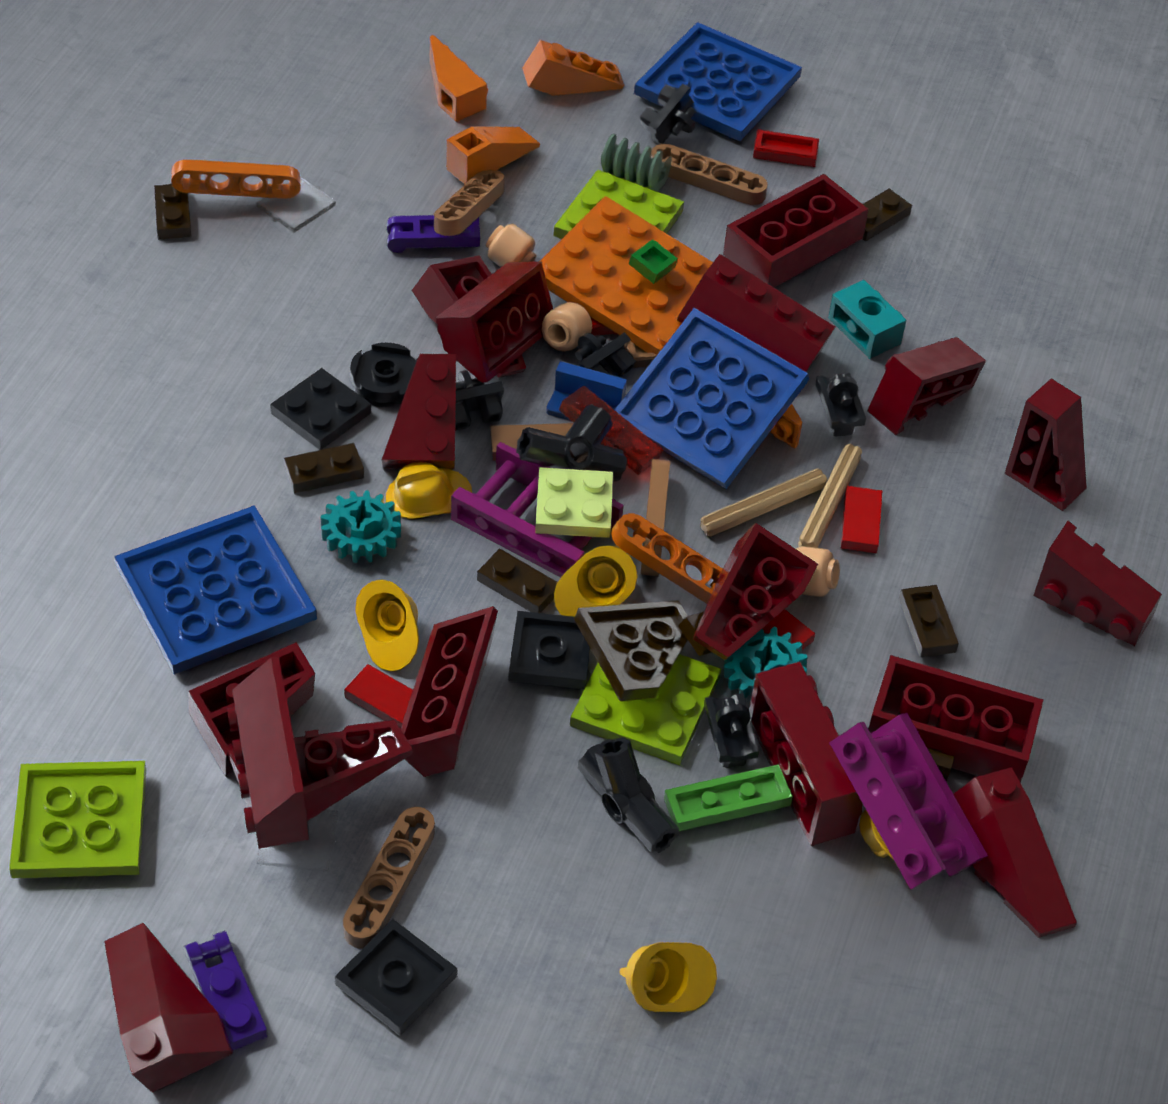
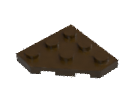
(634, 644)

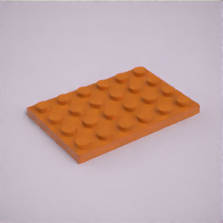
(595, 272)

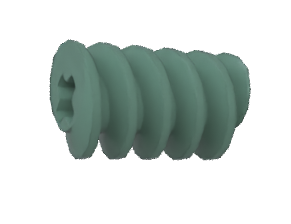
(634, 165)

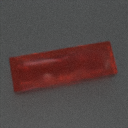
(622, 435)

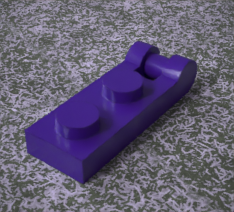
(419, 232)
(227, 990)

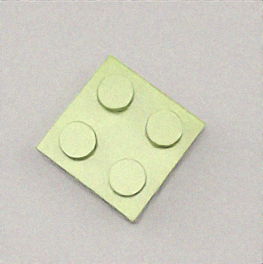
(574, 502)

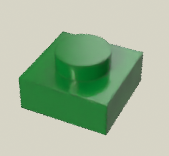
(653, 261)

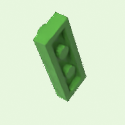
(728, 797)

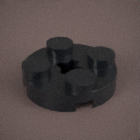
(367, 371)

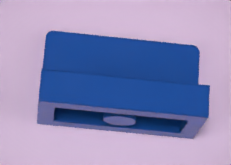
(572, 377)

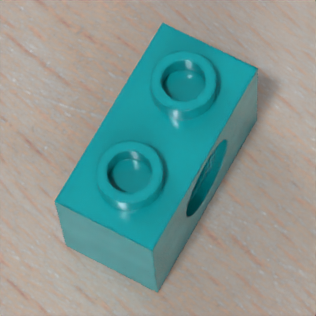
(867, 319)

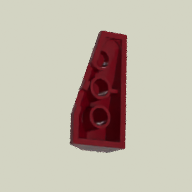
(447, 283)
(752, 590)
(342, 761)
(1016, 851)
(161, 1012)

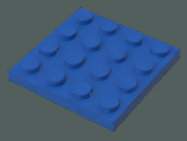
(727, 79)
(711, 397)
(215, 589)

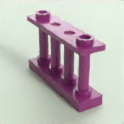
(507, 527)
(908, 800)

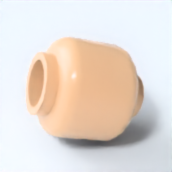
(510, 245)
(565, 326)
(826, 574)

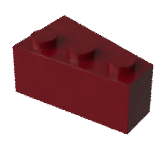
(922, 379)
(426, 416)
(1050, 446)
(1094, 588)
(210, 701)

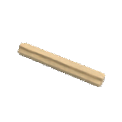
(830, 496)
(763, 502)

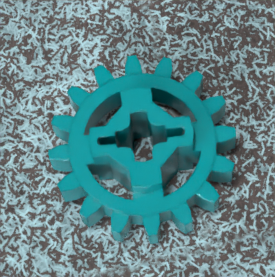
(361, 526)
(754, 654)

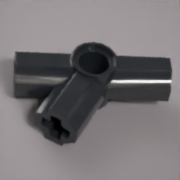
(583, 441)
(627, 793)

